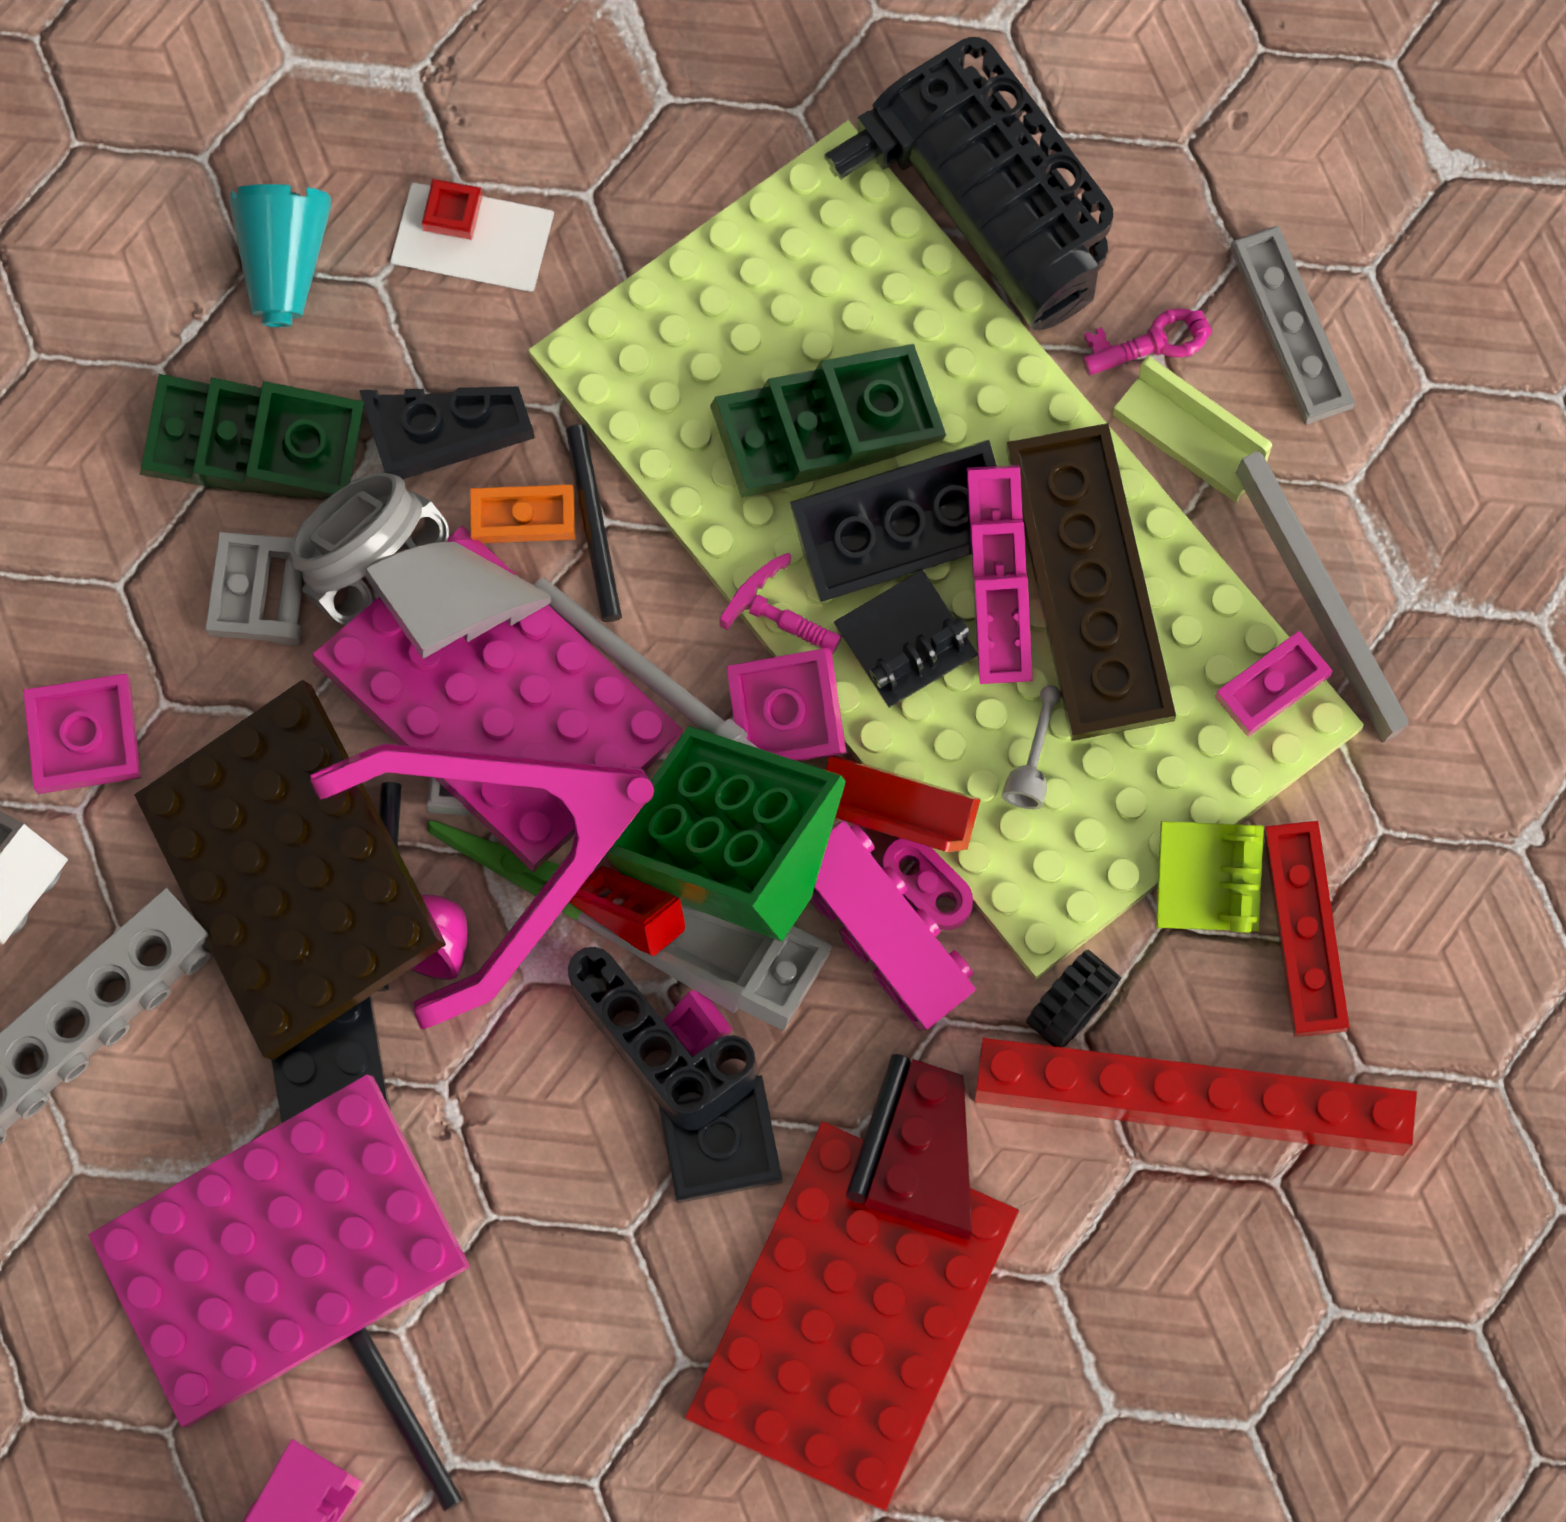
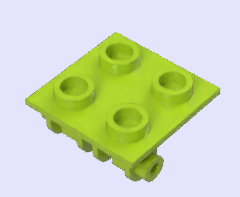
(1209, 876)

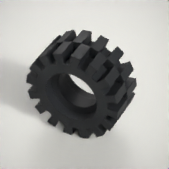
(1073, 999)

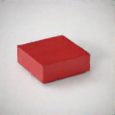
(452, 209)

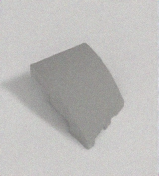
(450, 593)

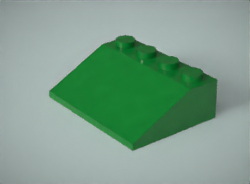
(733, 831)

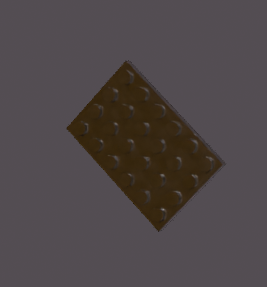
(291, 887)

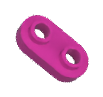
(930, 883)

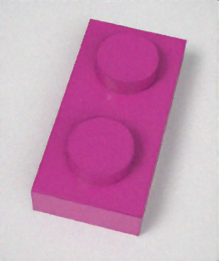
(1273, 683)

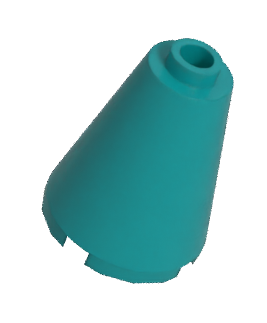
(278, 247)

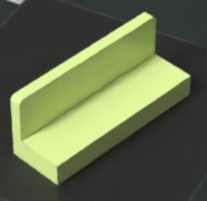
(1189, 427)

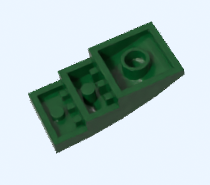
(827, 420)
(251, 437)

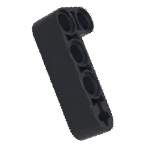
(651, 1034)

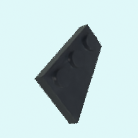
(439, 429)

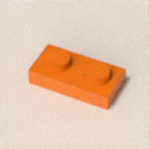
(522, 513)

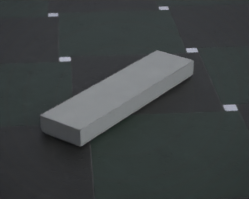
(1292, 325)

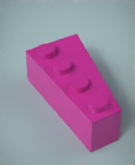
(887, 930)
(304, 1489)

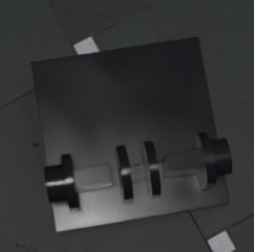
(906, 638)

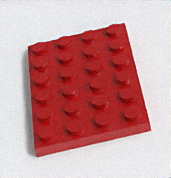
(846, 1329)

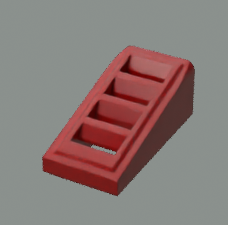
(651, 930)

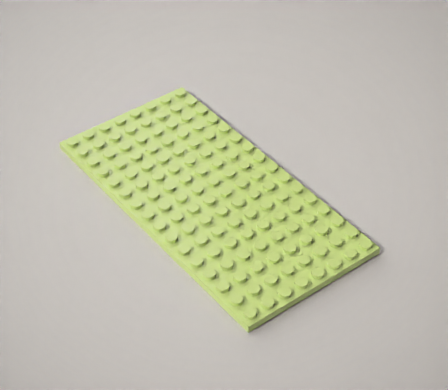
(860, 267)

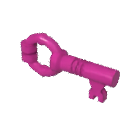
(1155, 341)

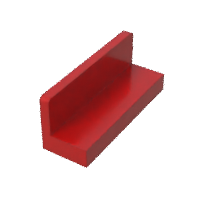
(904, 806)

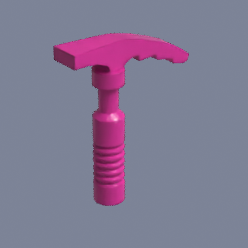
(786, 620)

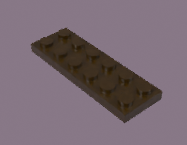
(1091, 583)

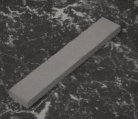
(1321, 596)

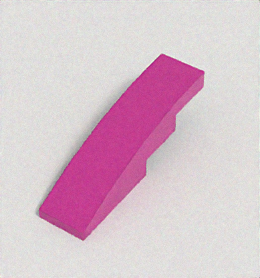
(999, 574)

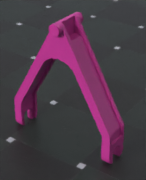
(601, 806)

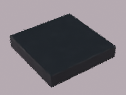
(726, 1154)

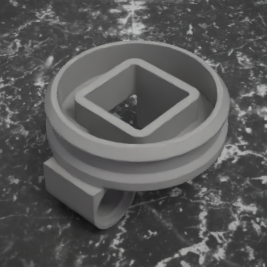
(355, 531)

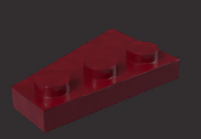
(926, 1154)

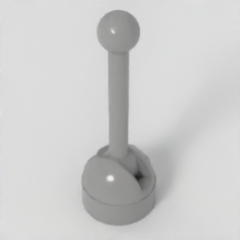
(1027, 785)

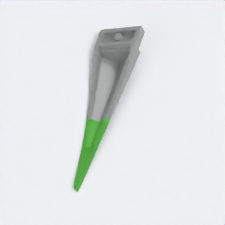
(710, 956)

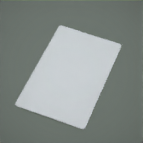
(503, 248)

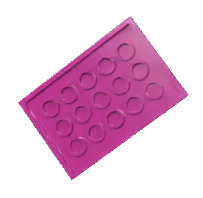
(507, 693)
(278, 1251)

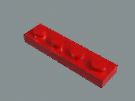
(1306, 929)

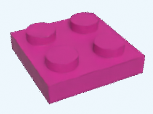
(789, 704)
(82, 733)

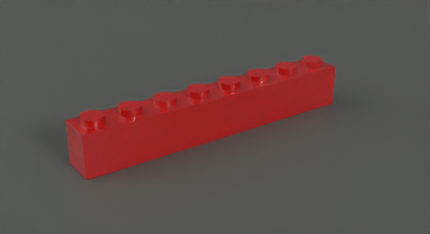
(1196, 1096)

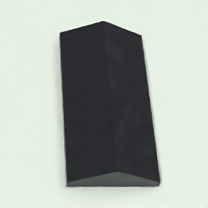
(889, 522)

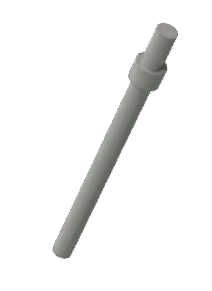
(640, 666)

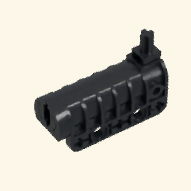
(992, 176)

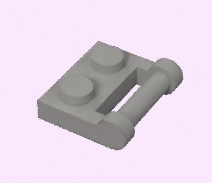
(241, 590)

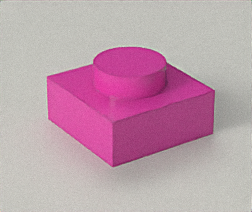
(696, 1022)

